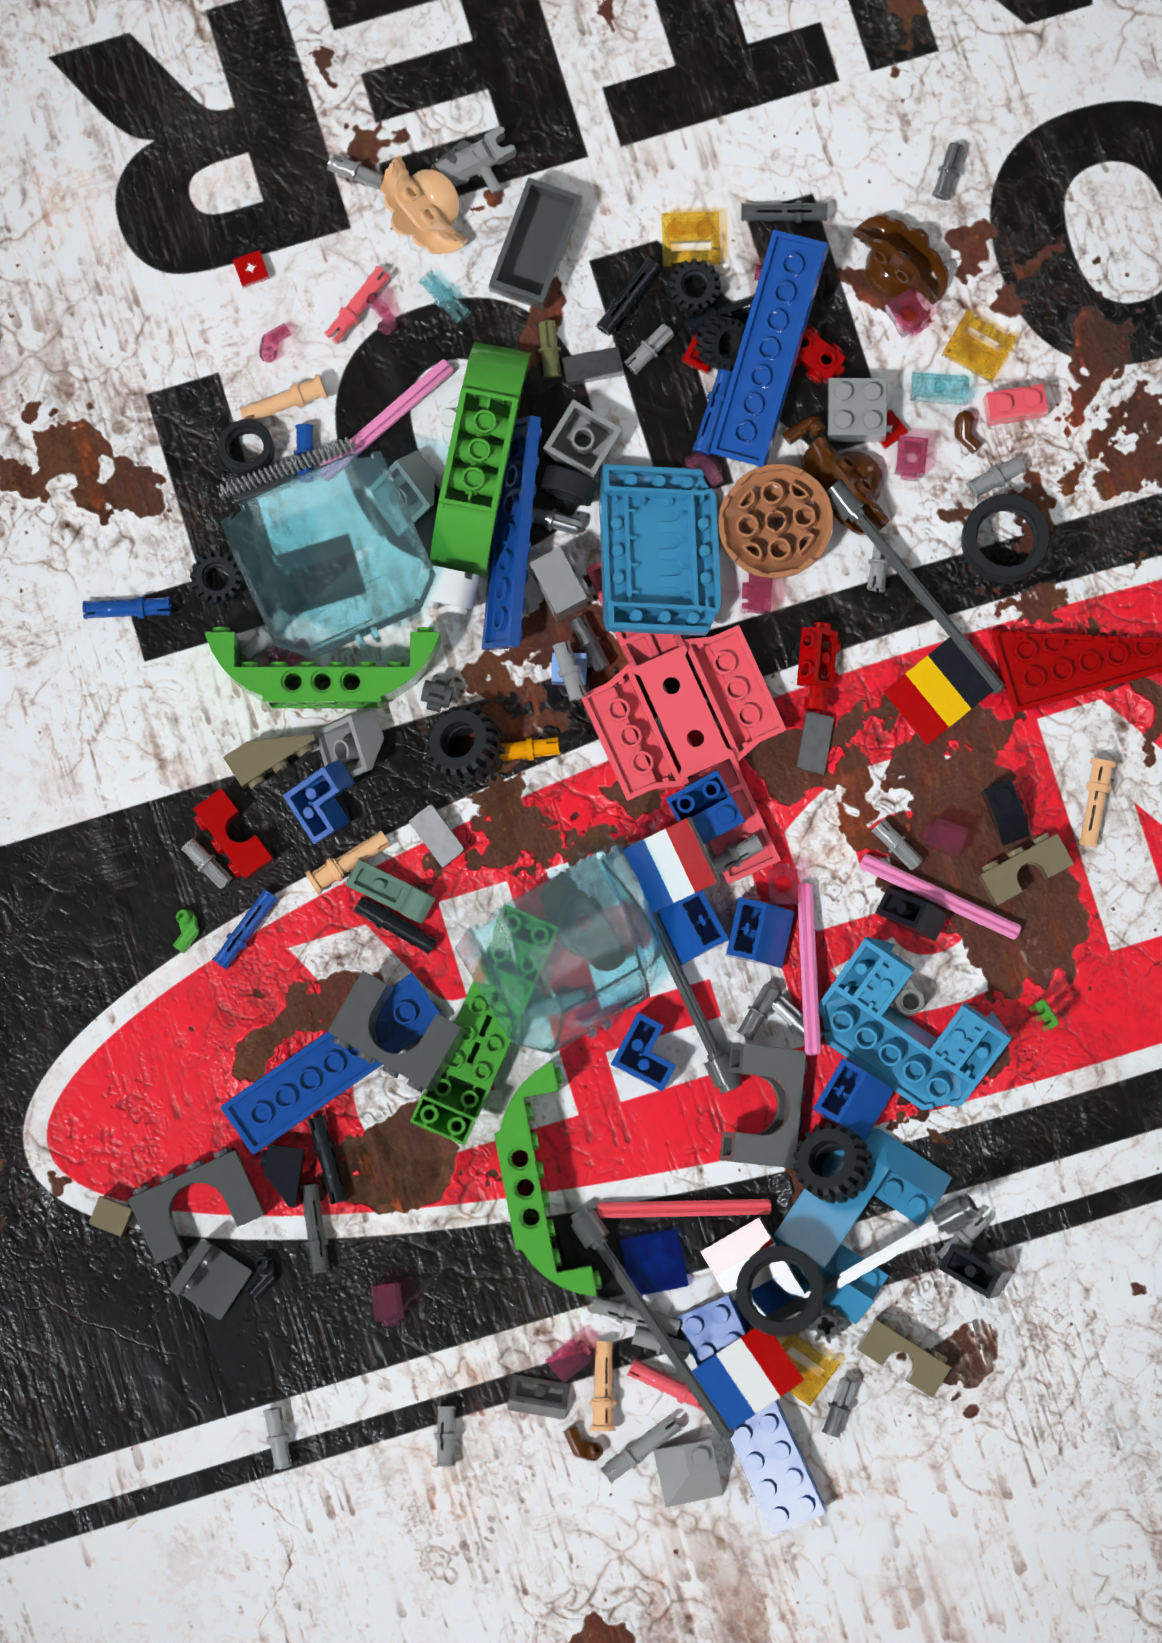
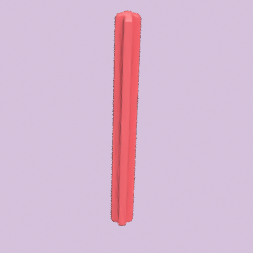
(684, 1208)

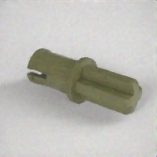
(549, 349)

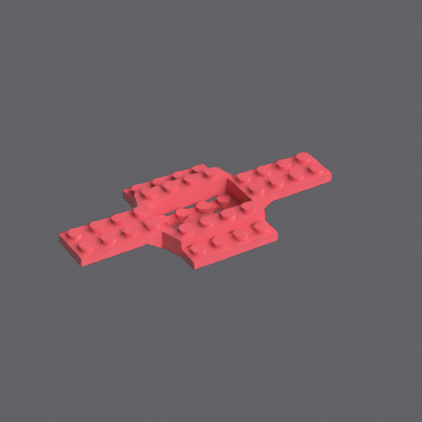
(738, 703)

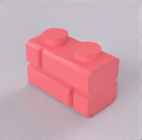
(1015, 405)

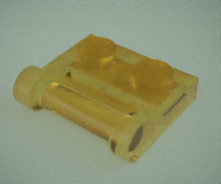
(690, 228)
(974, 354)
(813, 1384)

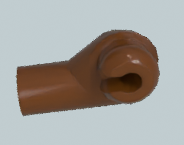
(803, 427)
(963, 431)
(582, 1448)

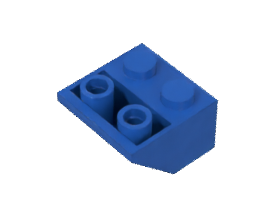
(708, 806)
(692, 927)
(759, 933)
(853, 1099)

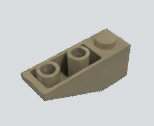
(260, 757)

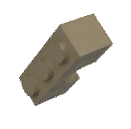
(1001, 879)
(927, 1369)

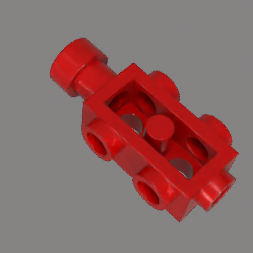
(810, 357)
(815, 663)

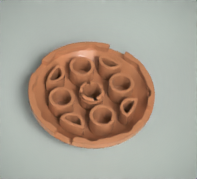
(758, 500)

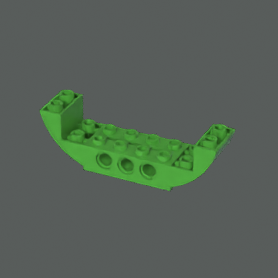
(478, 458)
(375, 687)
(469, 1076)
(535, 1239)

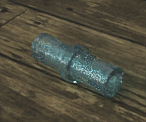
(444, 297)

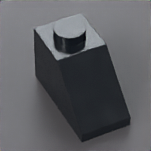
(1006, 812)
(911, 914)
(284, 1171)
(975, 1270)

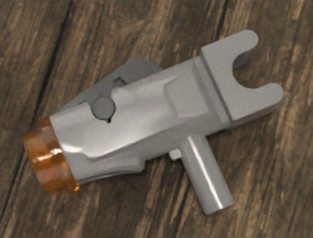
(476, 159)

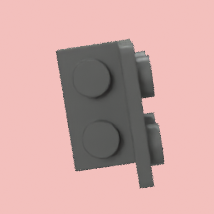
(211, 1279)

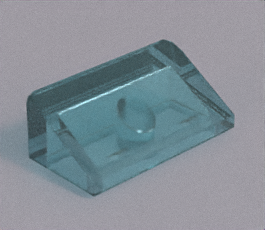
(939, 388)

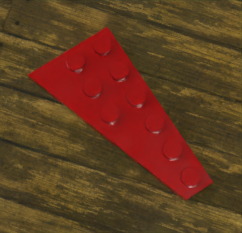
(1063, 666)

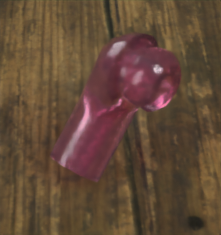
(384, 312)
(270, 342)
(706, 465)
(274, 654)

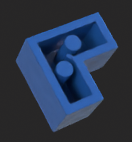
(315, 801)
(636, 1056)

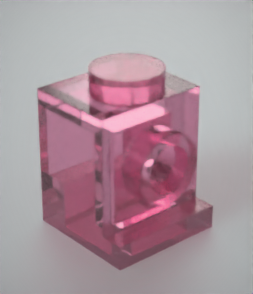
(904, 468)
(758, 595)

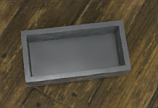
(535, 243)

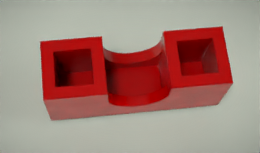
(216, 815)

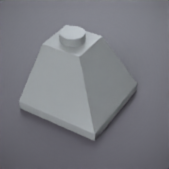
(415, 483)
(353, 741)
(688, 1472)

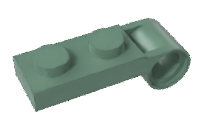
(390, 891)

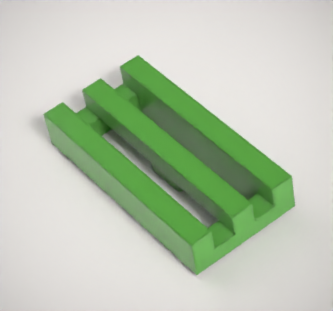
(1045, 1014)

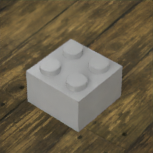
(857, 409)
(582, 440)
(558, 583)

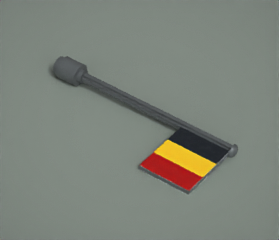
(949, 677)

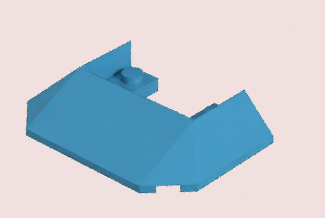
(896, 1049)
(819, 1227)

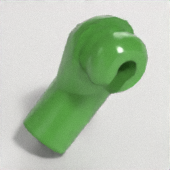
(189, 929)

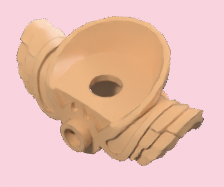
(422, 207)

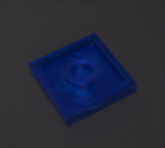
(655, 1261)

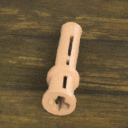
(296, 395)
(1090, 837)
(336, 868)
(603, 1401)

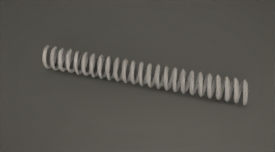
(250, 482)

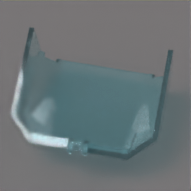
(331, 555)
(567, 954)

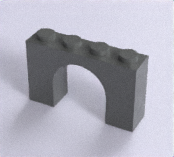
(357, 1024)
(785, 1073)
(154, 1205)

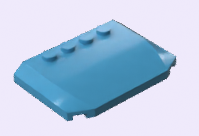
(658, 550)

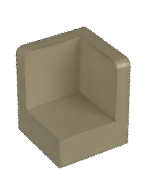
(111, 1216)

